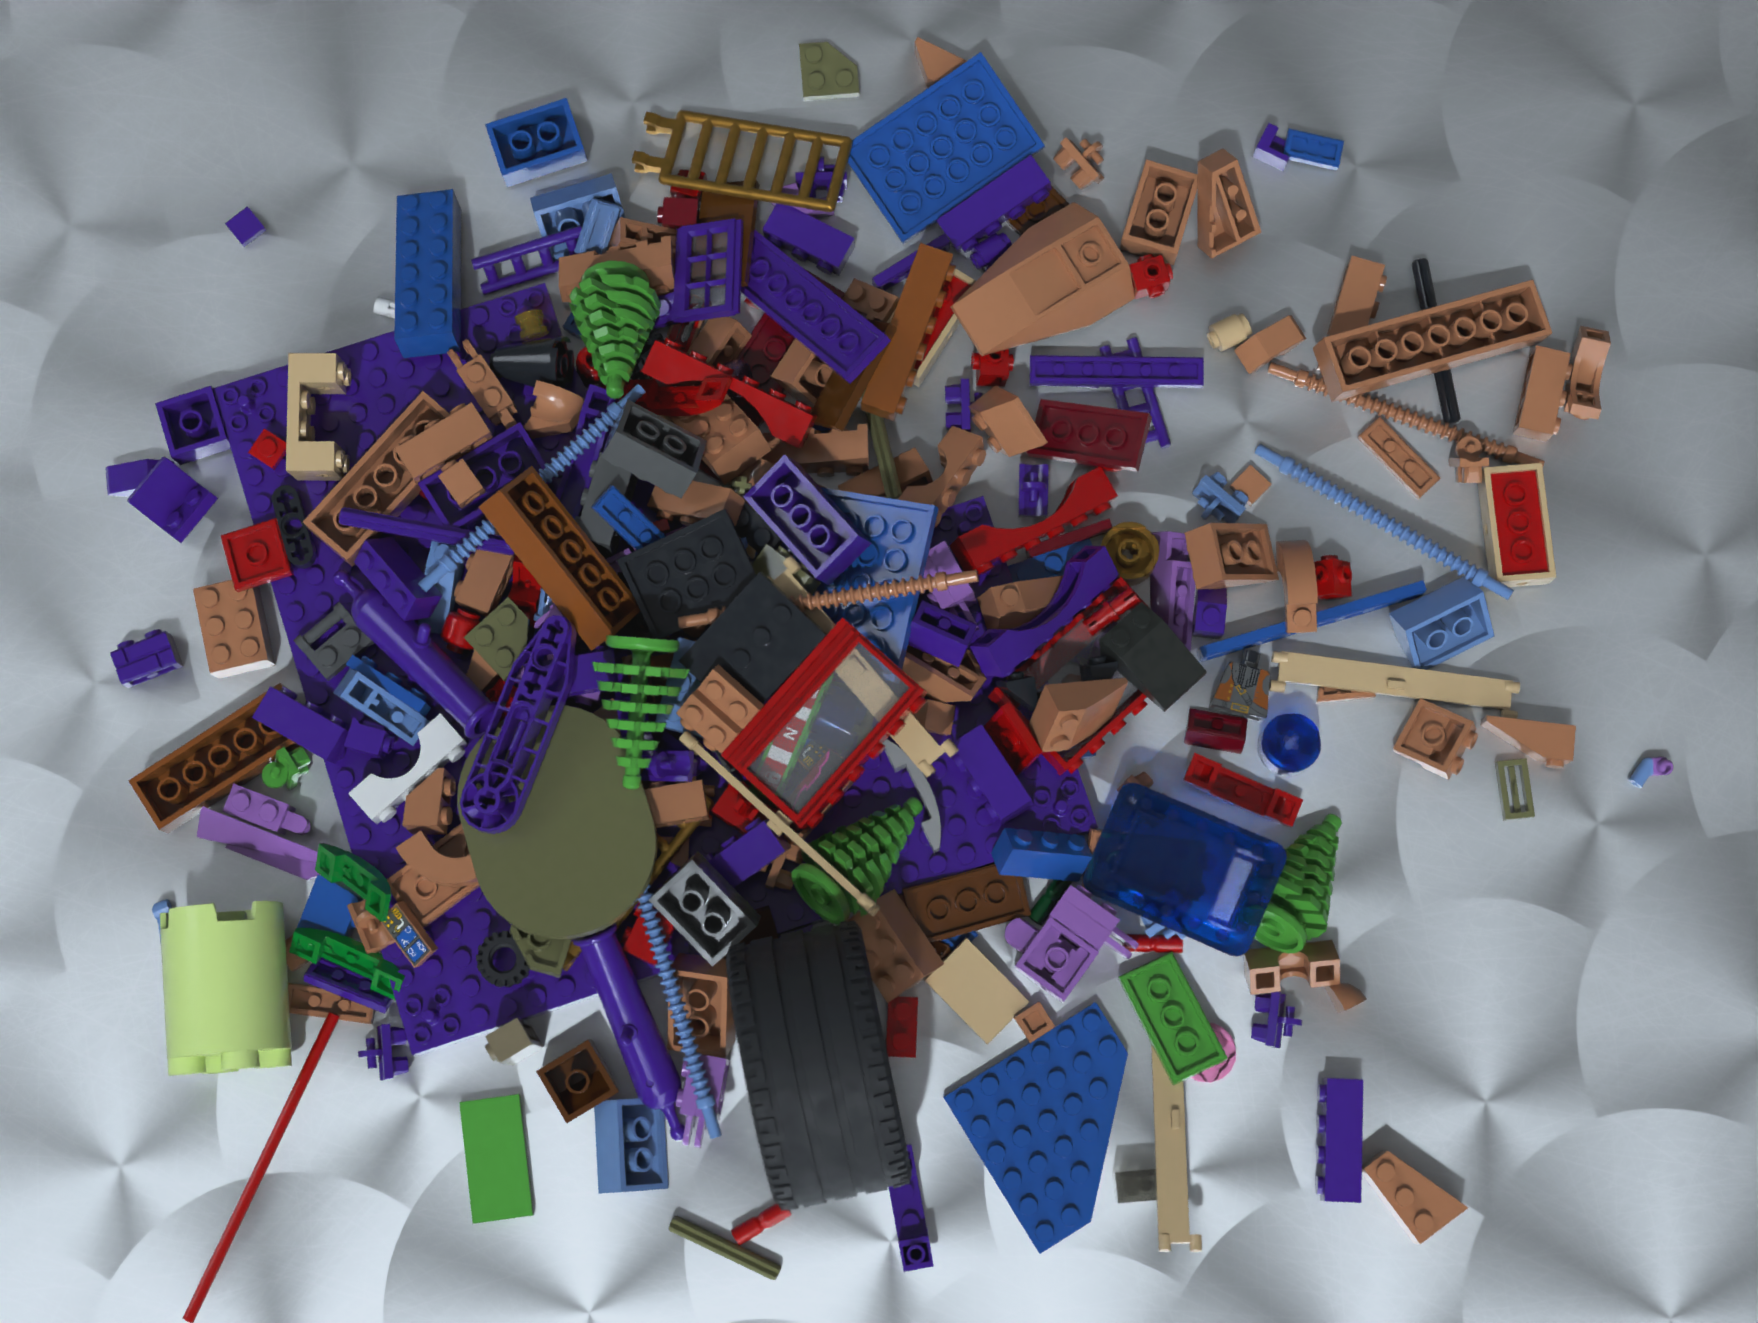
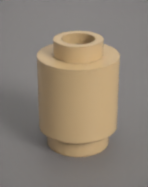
(1229, 332)

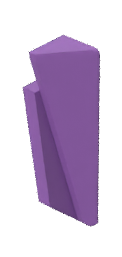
(1173, 585)
(257, 844)

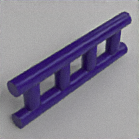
(515, 254)
(1151, 406)

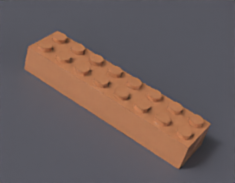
(1432, 340)

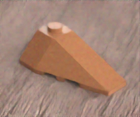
(1017, 602)

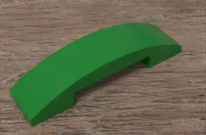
(357, 874)
(349, 953)

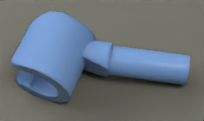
(161, 907)

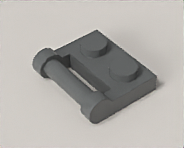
(335, 652)

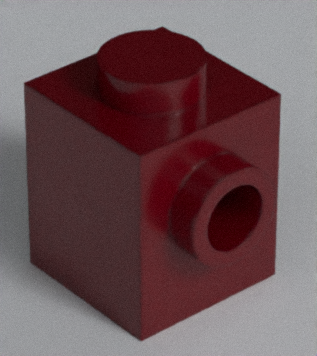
(678, 211)

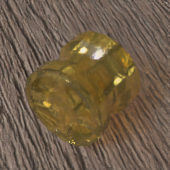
(531, 325)

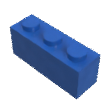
(1041, 854)

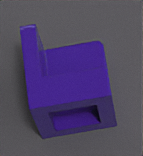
(1271, 148)

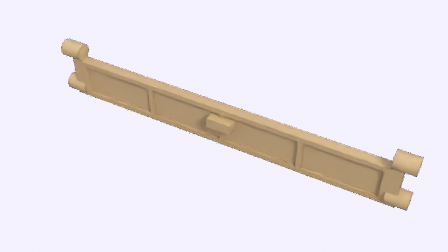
(1393, 681)
(913, 738)
(779, 823)
(1170, 1161)

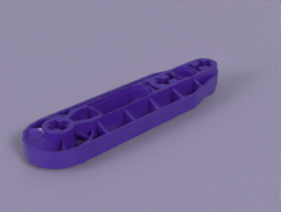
(531, 708)

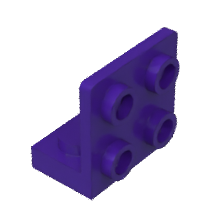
(172, 499)

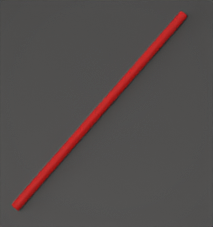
(261, 1167)

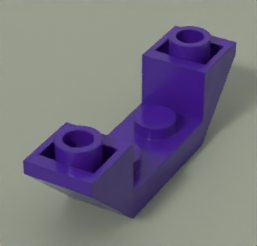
(911, 1222)

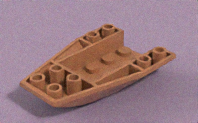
(1047, 283)

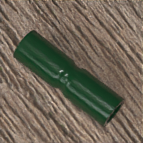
(1048, 900)

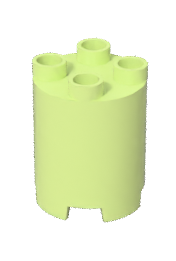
(225, 988)

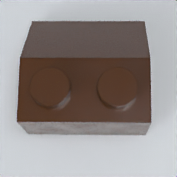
(578, 1080)

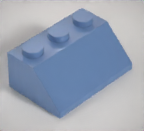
(569, 207)
(1442, 624)
(630, 1147)

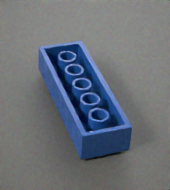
(428, 274)

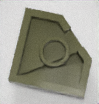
(827, 73)
(501, 637)
(541, 952)

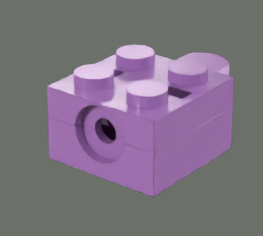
(957, 597)
(1091, 921)
(1048, 956)
(717, 1073)

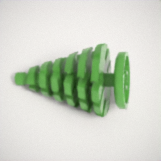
(614, 319)
(638, 706)
(860, 854)
(1304, 890)

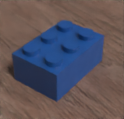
(536, 142)

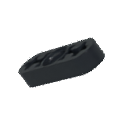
(280, 509)

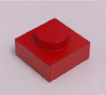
(268, 449)

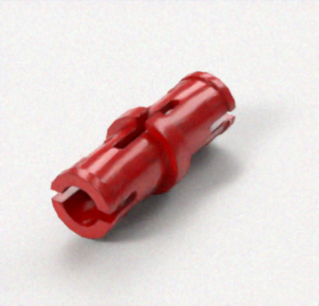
(1111, 611)

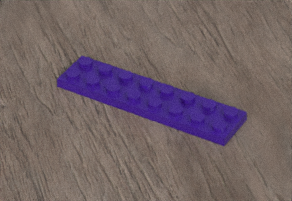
(811, 311)

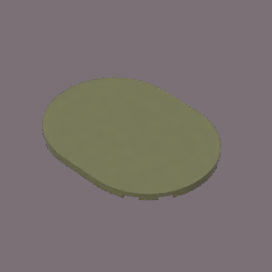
(581, 839)

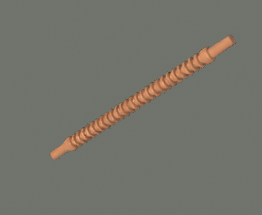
(1301, 378)
(940, 581)

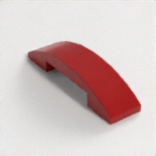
(681, 399)
(1242, 791)

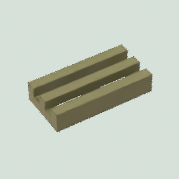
(1526, 788)

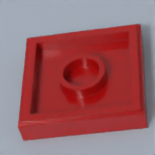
(256, 555)
(1013, 739)

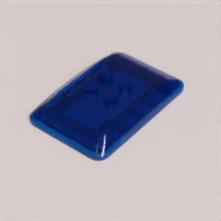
(1185, 869)

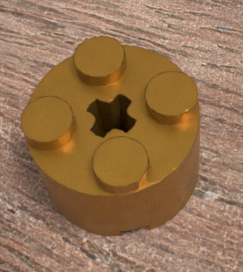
(1142, 546)

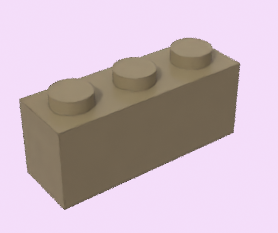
(513, 1042)

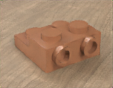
(719, 709)
(1436, 739)

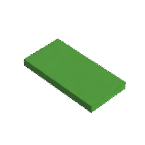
(1172, 1018)
(496, 1158)

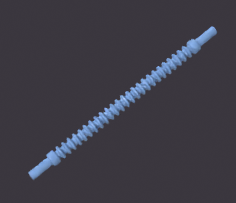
(1479, 577)
(705, 1100)

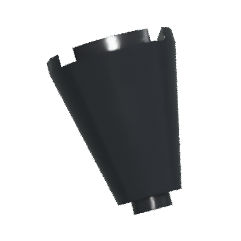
(535, 360)

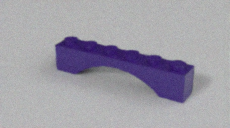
(577, 475)
(1084, 578)

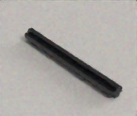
(1443, 378)

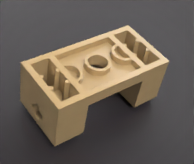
(306, 376)

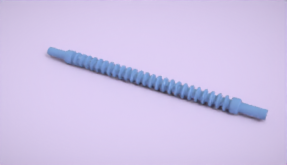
(450, 562)

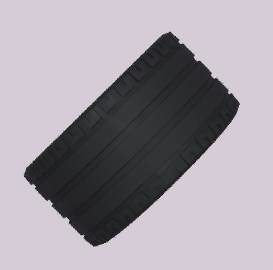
(816, 1066)

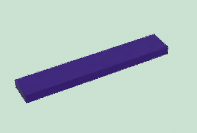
(1117, 371)

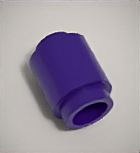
(989, 251)

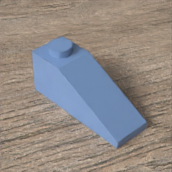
(445, 585)
(380, 706)

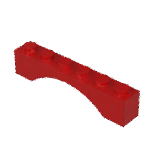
(784, 419)
(989, 544)

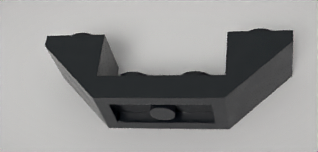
(1023, 687)

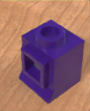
(369, 739)

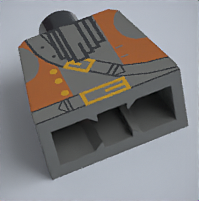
(1243, 689)

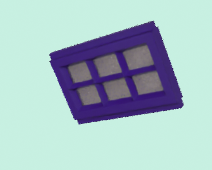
(708, 270)

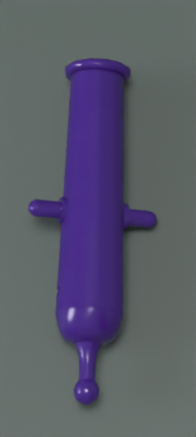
(419, 657)
(633, 1025)

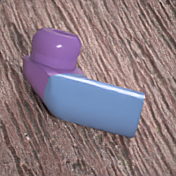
(1650, 767)

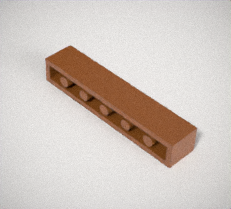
(913, 321)

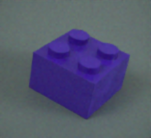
(193, 425)

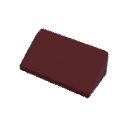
(1215, 731)

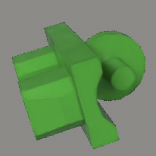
(286, 768)

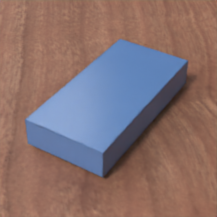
(597, 227)

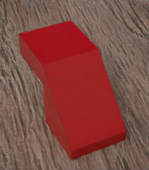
(524, 590)

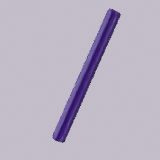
(418, 529)

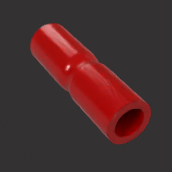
(1156, 943)
(757, 1224)

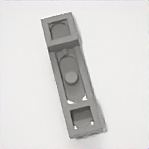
(899, 761)

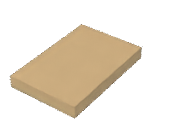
(976, 991)

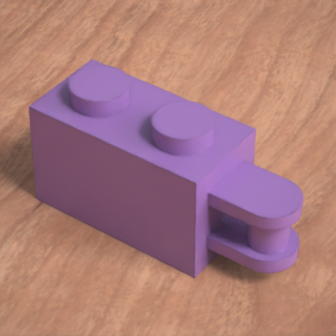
(265, 811)

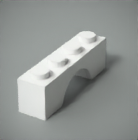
(382, 796)

